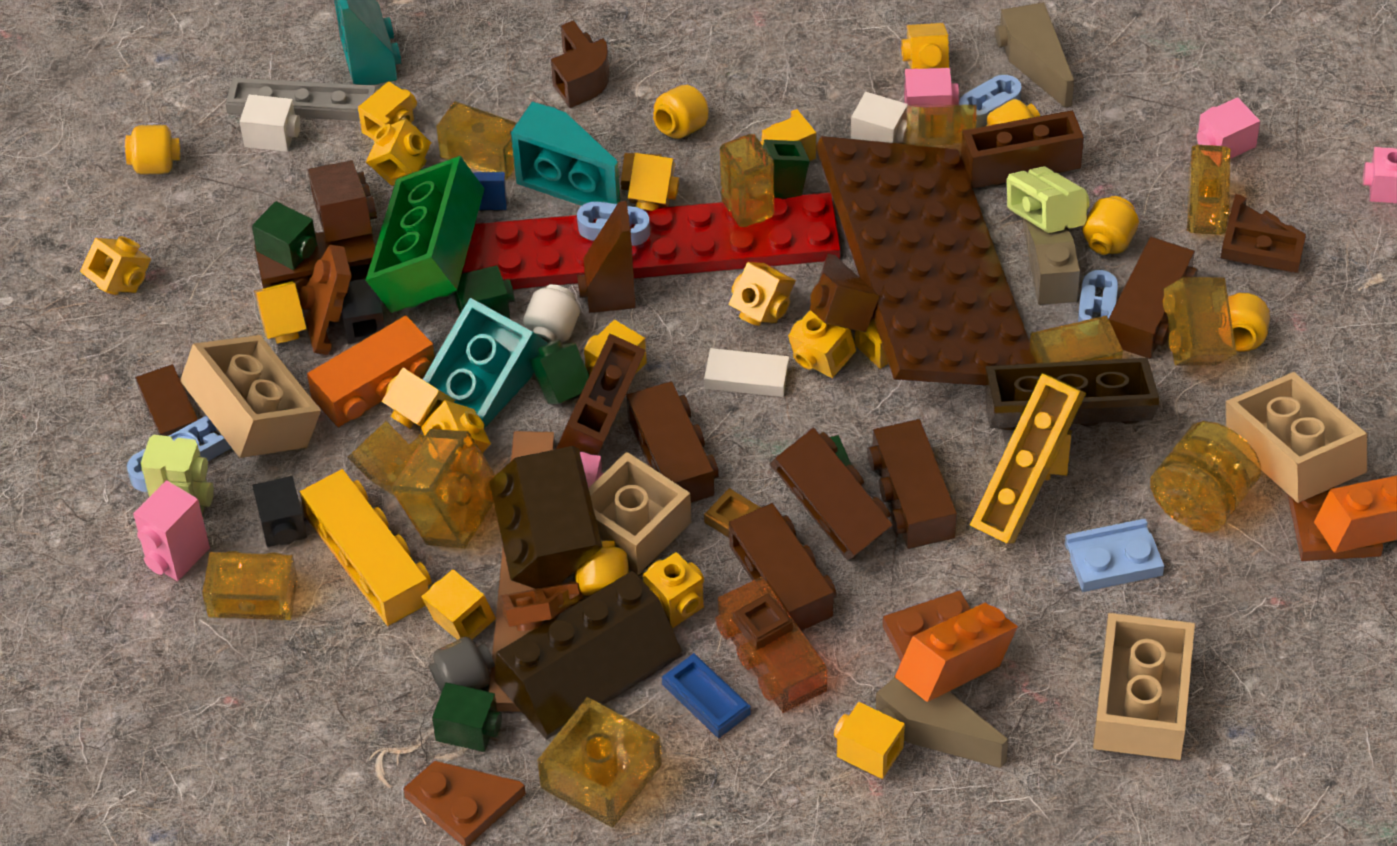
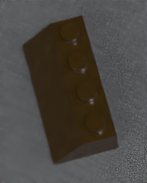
(1113, 388)
(587, 652)

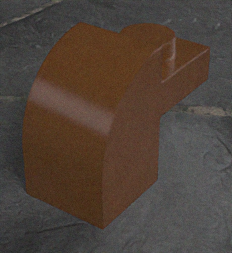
(583, 67)

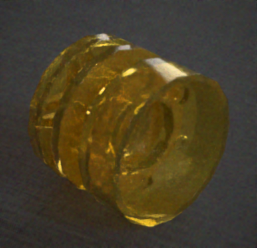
(1205, 476)

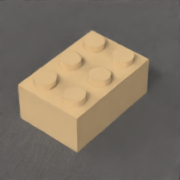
(250, 396)
(1298, 436)
(1144, 686)

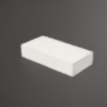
(746, 372)

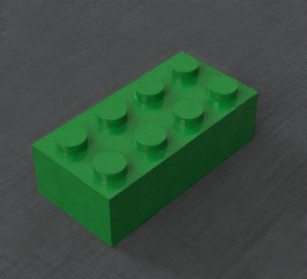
(425, 235)

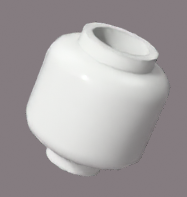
(552, 313)

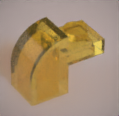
(938, 123)
(384, 455)

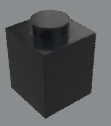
(361, 311)
(279, 511)

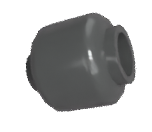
(462, 664)

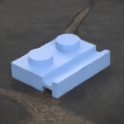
(1114, 555)

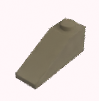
(1035, 49)
(1052, 264)
(943, 724)

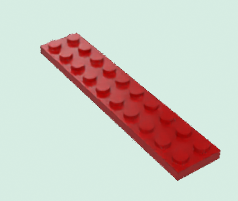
(679, 242)

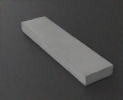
(309, 98)

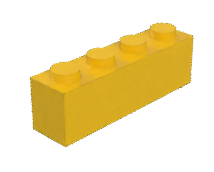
(1027, 459)
(365, 546)

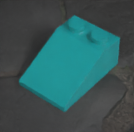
(367, 42)
(562, 158)
(484, 360)

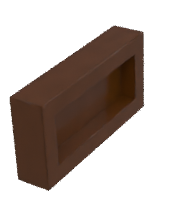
(166, 400)

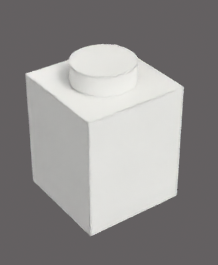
(879, 119)
(269, 123)

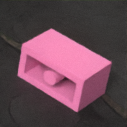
(171, 531)

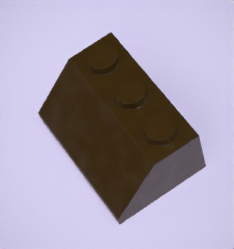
(545, 516)

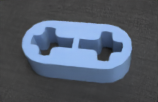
(987, 96)
(602, 211)
(1089, 302)

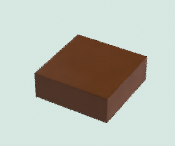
(762, 621)

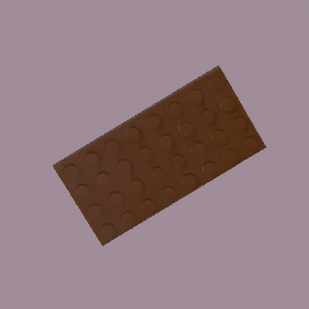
(927, 257)

